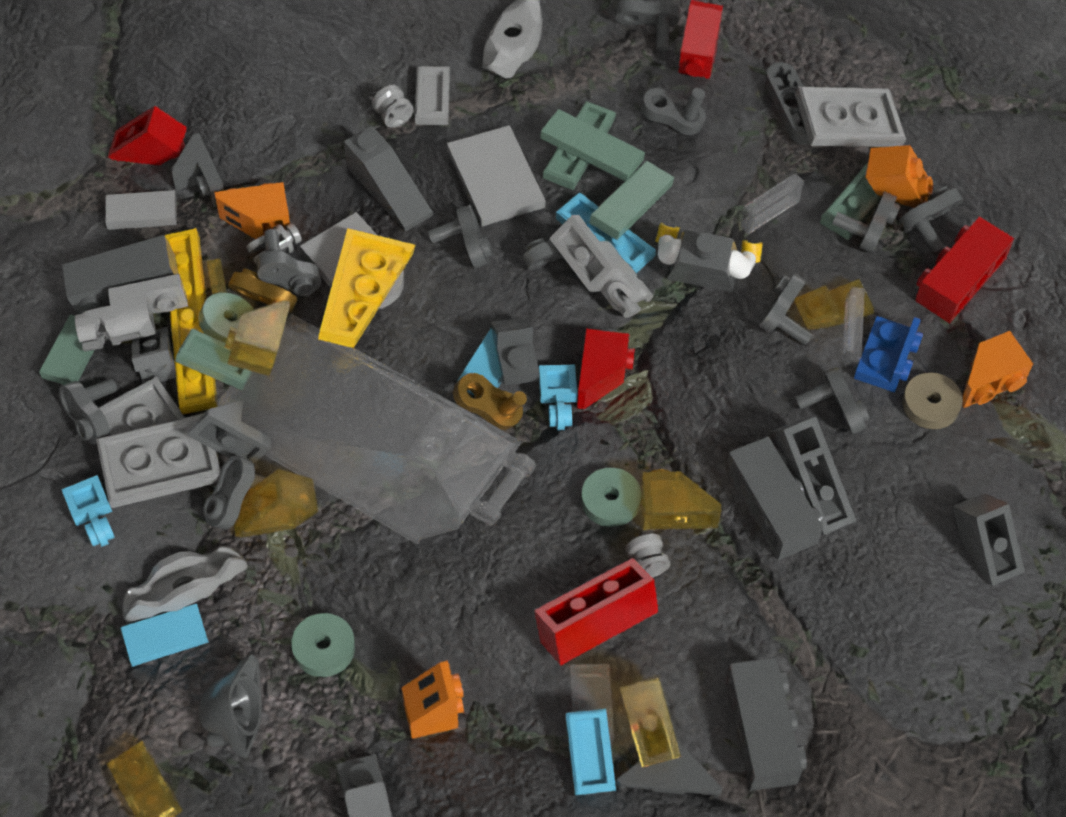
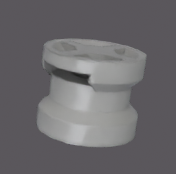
(392, 106)
(648, 553)

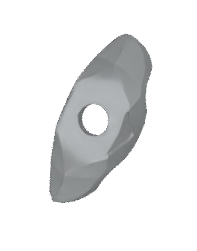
(506, 54)
(160, 589)

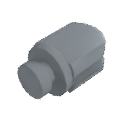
(286, 238)

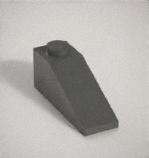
(385, 178)
(813, 464)

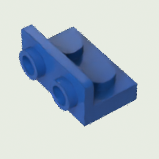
(886, 353)

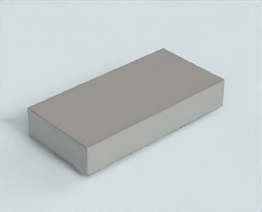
(432, 95)
(141, 209)

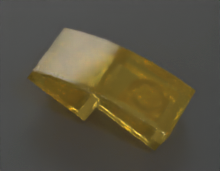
(827, 308)
(143, 783)

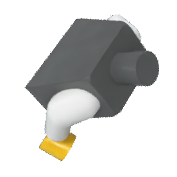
(705, 257)

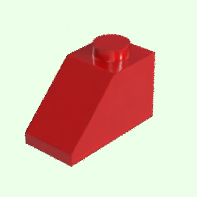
(700, 39)
(149, 139)
(603, 365)

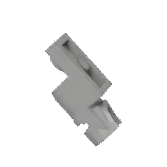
(600, 266)
(130, 312)

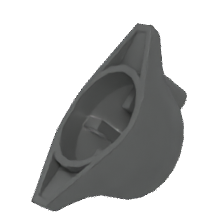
(234, 708)

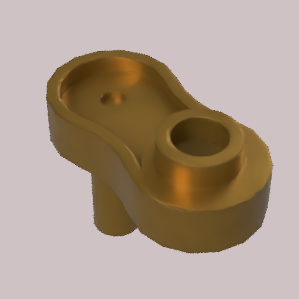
(250, 286)
(489, 402)

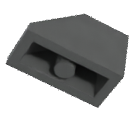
(989, 537)

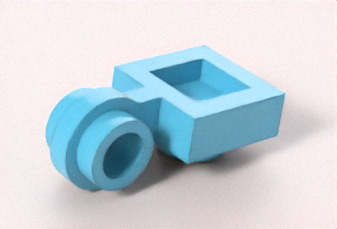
(558, 386)
(87, 503)

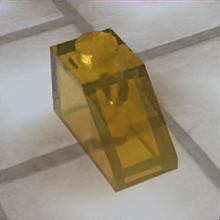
(258, 338)
(676, 502)
(276, 504)
(650, 721)

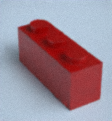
(963, 269)
(596, 611)

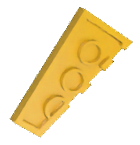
(361, 283)

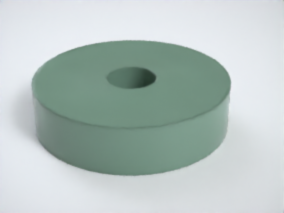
(216, 310)
(611, 512)
(323, 661)

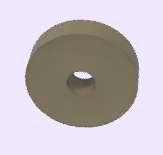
(930, 414)

